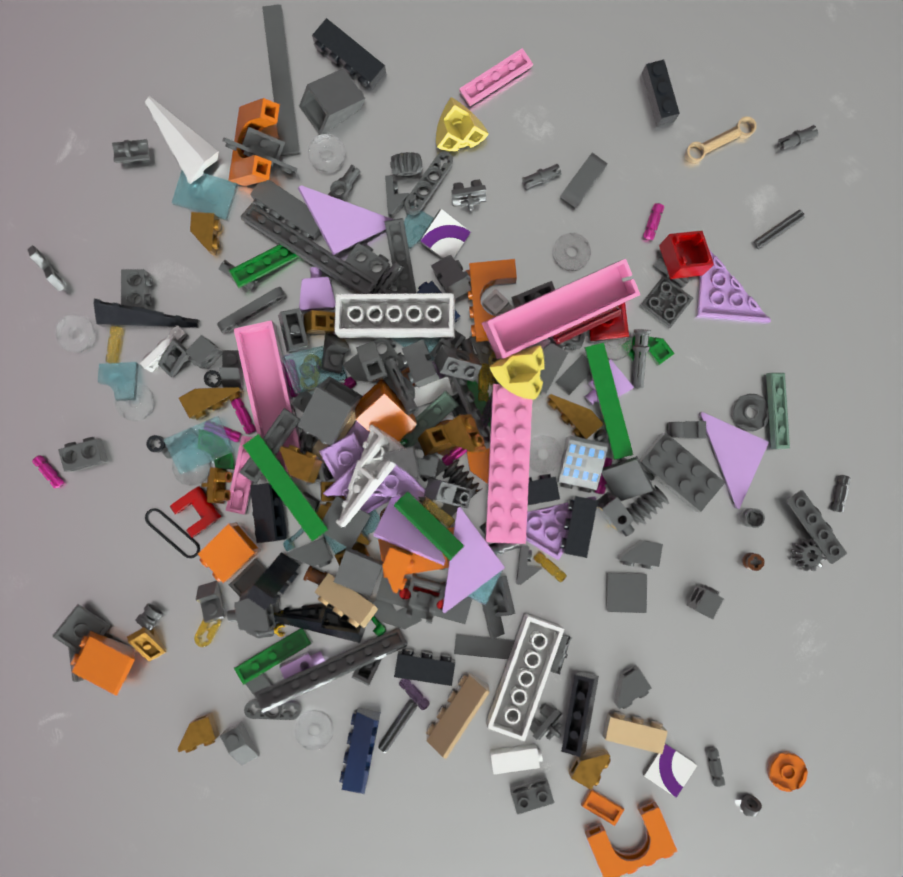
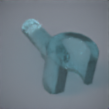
(289, 544)

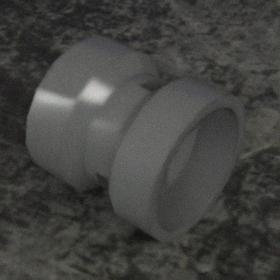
(756, 516)
(149, 616)

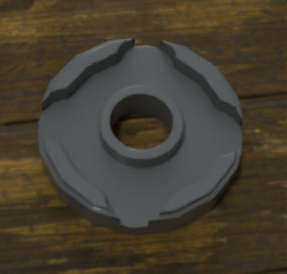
(740, 416)

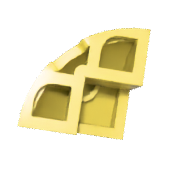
(458, 127)
(521, 372)

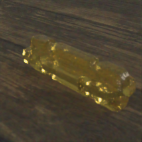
(113, 344)
(483, 383)
(550, 567)

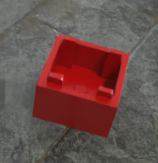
(686, 254)

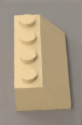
(457, 714)

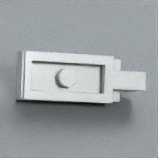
(151, 359)

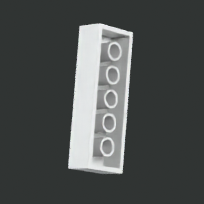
(395, 315)
(524, 677)

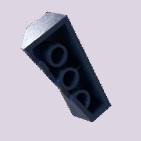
(360, 751)

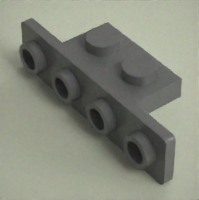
(263, 146)
(467, 406)
(816, 526)
(498, 605)

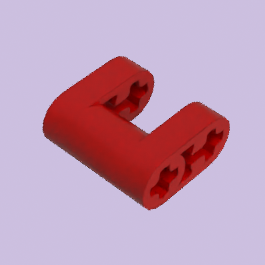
(206, 510)

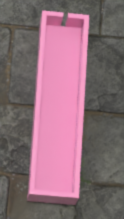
(560, 309)
(265, 378)
(508, 467)

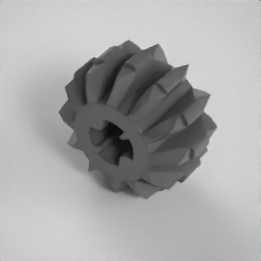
(406, 164)
(801, 555)

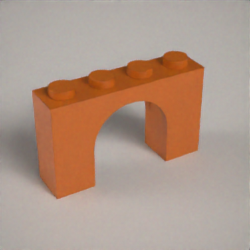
(252, 169)
(482, 277)
(657, 845)

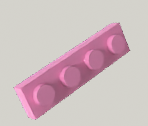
(495, 77)
(240, 484)

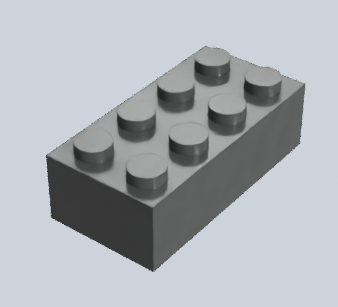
(681, 472)

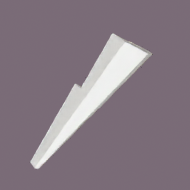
(189, 148)
(368, 472)

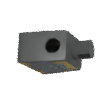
(615, 513)

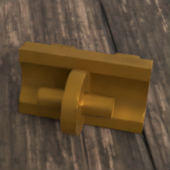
(216, 485)

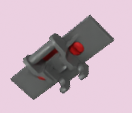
(423, 602)

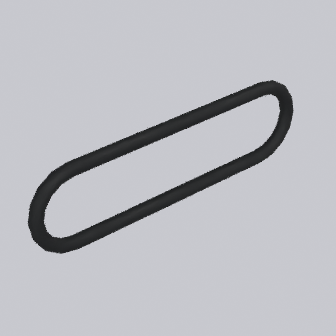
(164, 537)

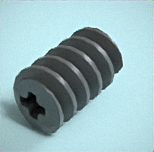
(460, 478)
(647, 505)

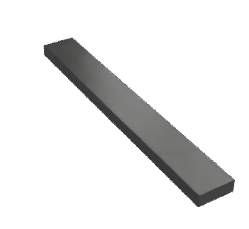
(281, 78)
(308, 250)
(330, 670)

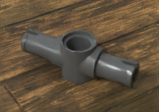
(345, 183)

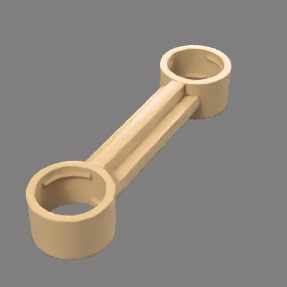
(720, 139)

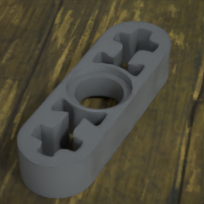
(286, 715)

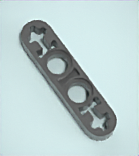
(429, 183)
(251, 309)

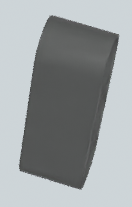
(583, 180)

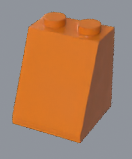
(385, 411)
(228, 552)
(103, 661)

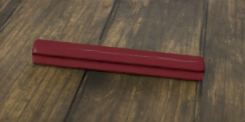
(586, 325)

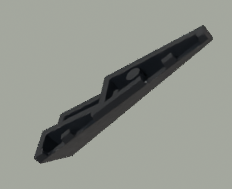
(120, 315)
(321, 620)

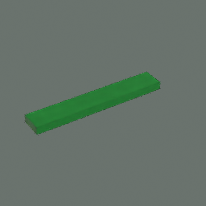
(608, 401)
(285, 487)

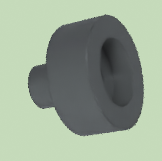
(750, 805)

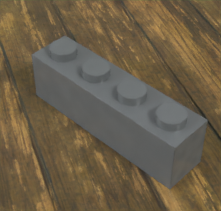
(285, 206)

